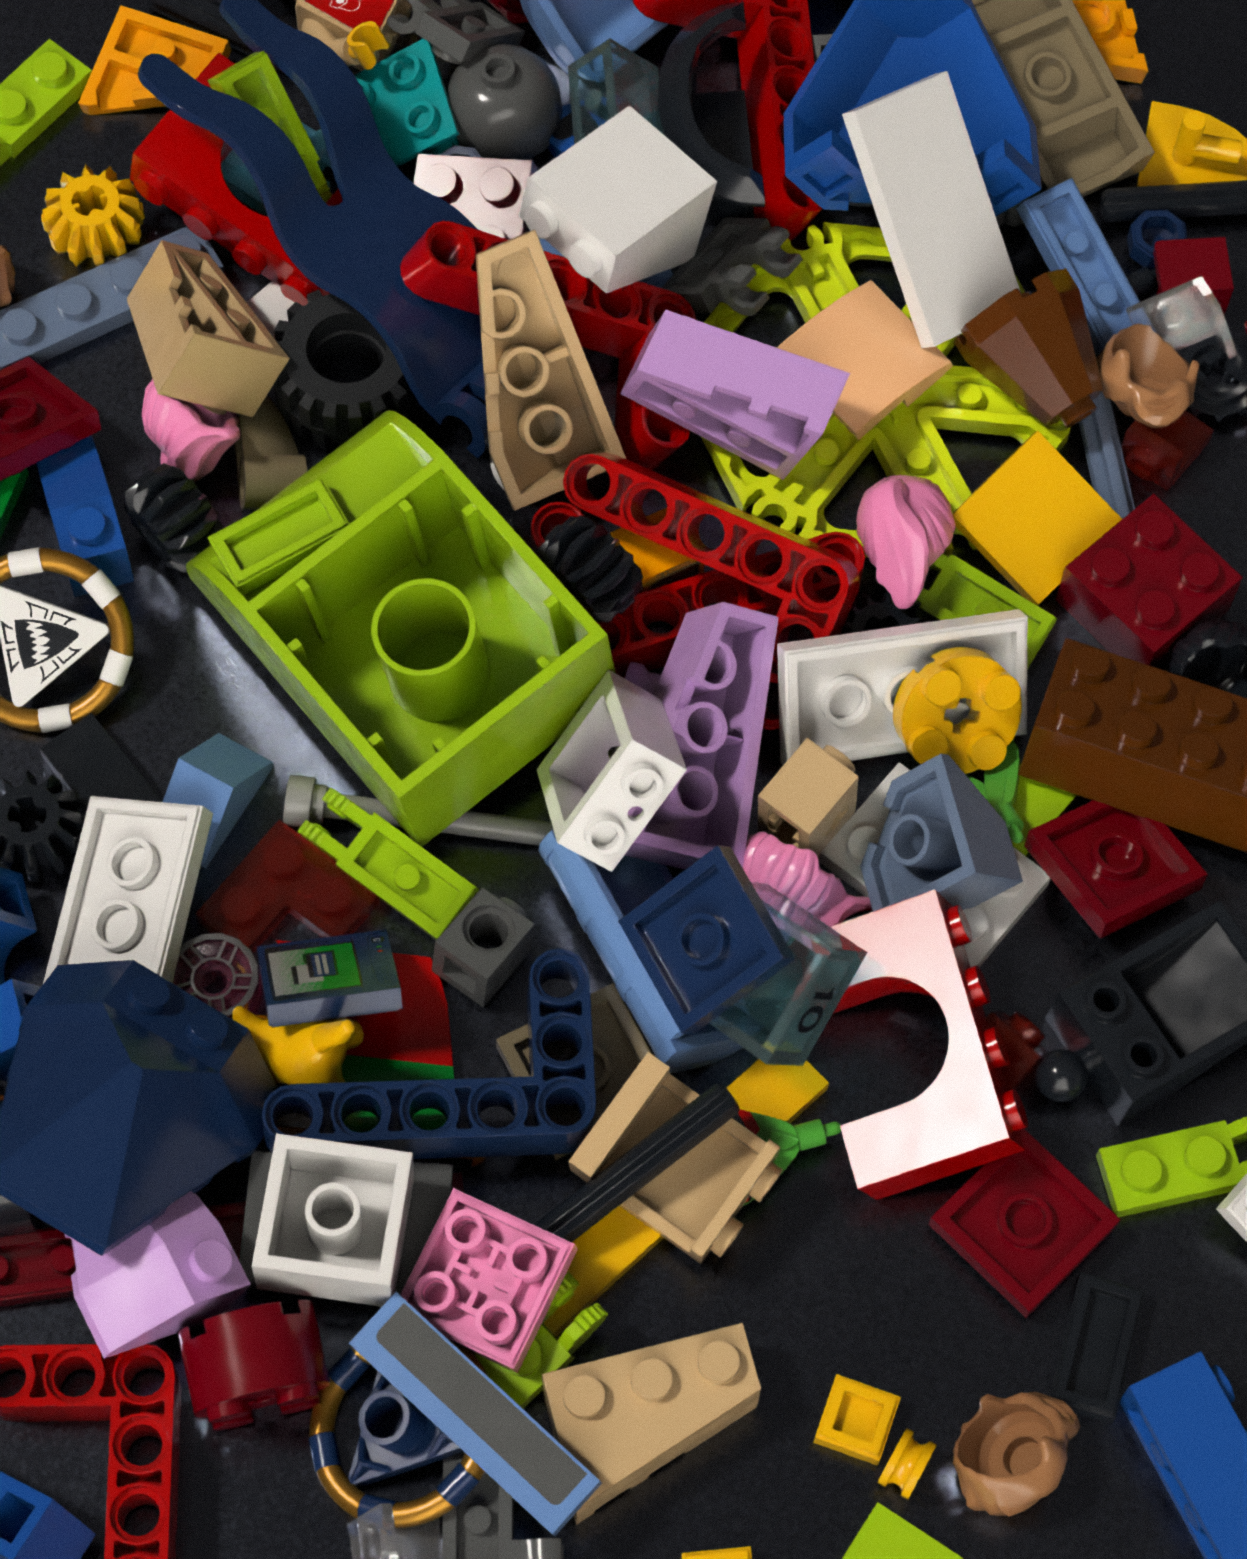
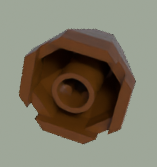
(1037, 349)

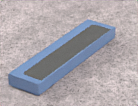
(475, 1413)

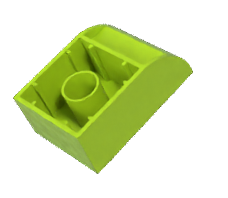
(419, 630)

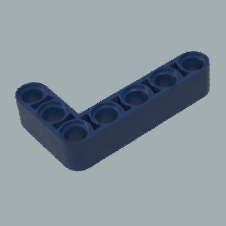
(464, 1099)

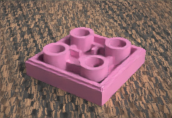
(487, 1278)

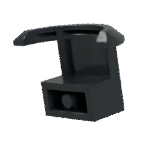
(710, 124)

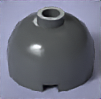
(505, 102)

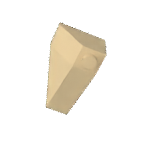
(536, 375)

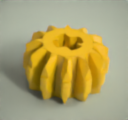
(92, 216)

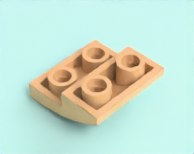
(877, 347)

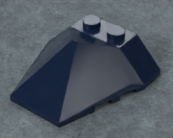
(123, 1100)

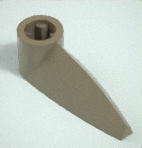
(265, 456)

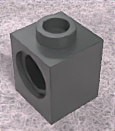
(480, 970)

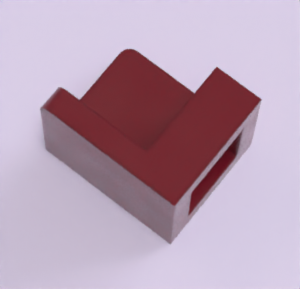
(1188, 259)

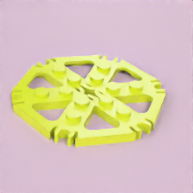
(904, 439)

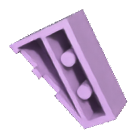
(735, 391)

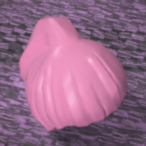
(187, 432)
(903, 532)
(800, 878)

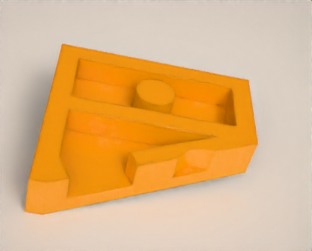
(132, 37)

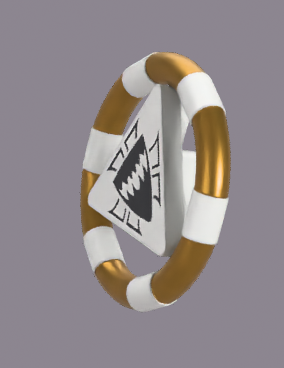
(47, 639)

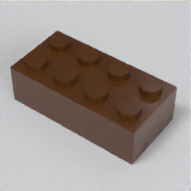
(1143, 743)

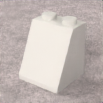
(620, 203)

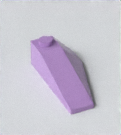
(158, 1279)

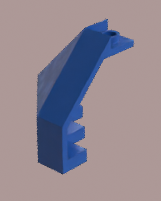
(890, 47)

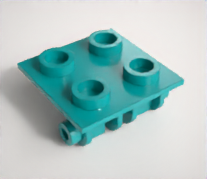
(410, 103)

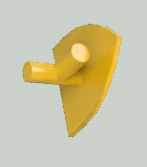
(1191, 148)

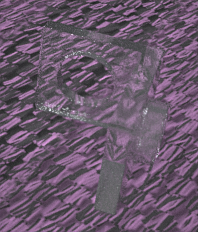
(1185, 316)
(376, 1537)

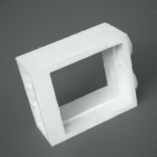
(595, 787)

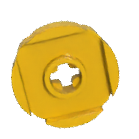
(989, 692)

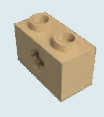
(809, 797)

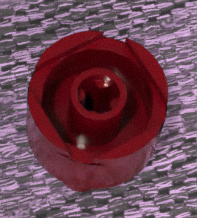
(254, 1362)

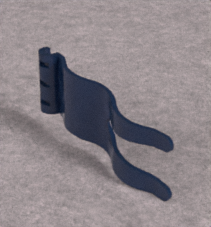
(352, 245)

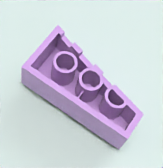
(717, 708)

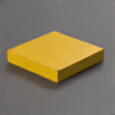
(1034, 518)

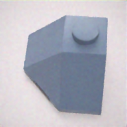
(939, 839)

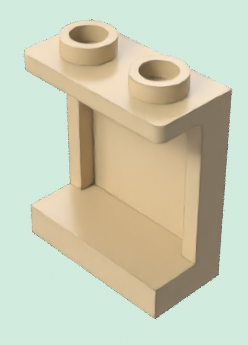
(700, 1192)

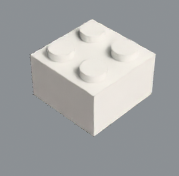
(333, 1220)

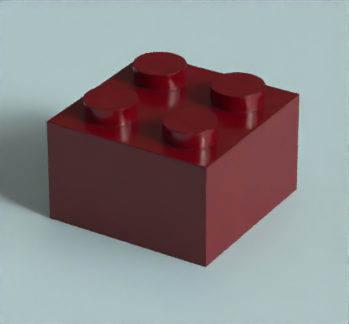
(1147, 584)

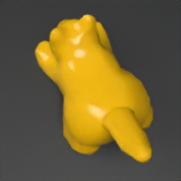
(302, 1051)

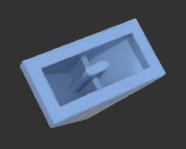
(220, 778)

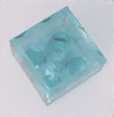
(790, 1009)

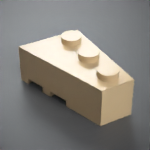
(202, 334)
(649, 1406)

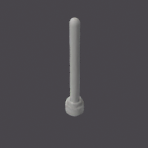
(305, 802)

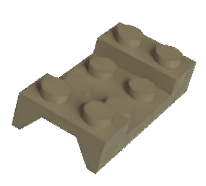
(1069, 93)

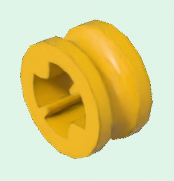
(907, 1463)

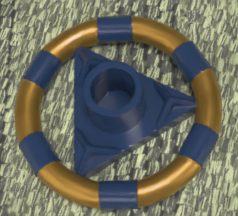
(391, 1442)

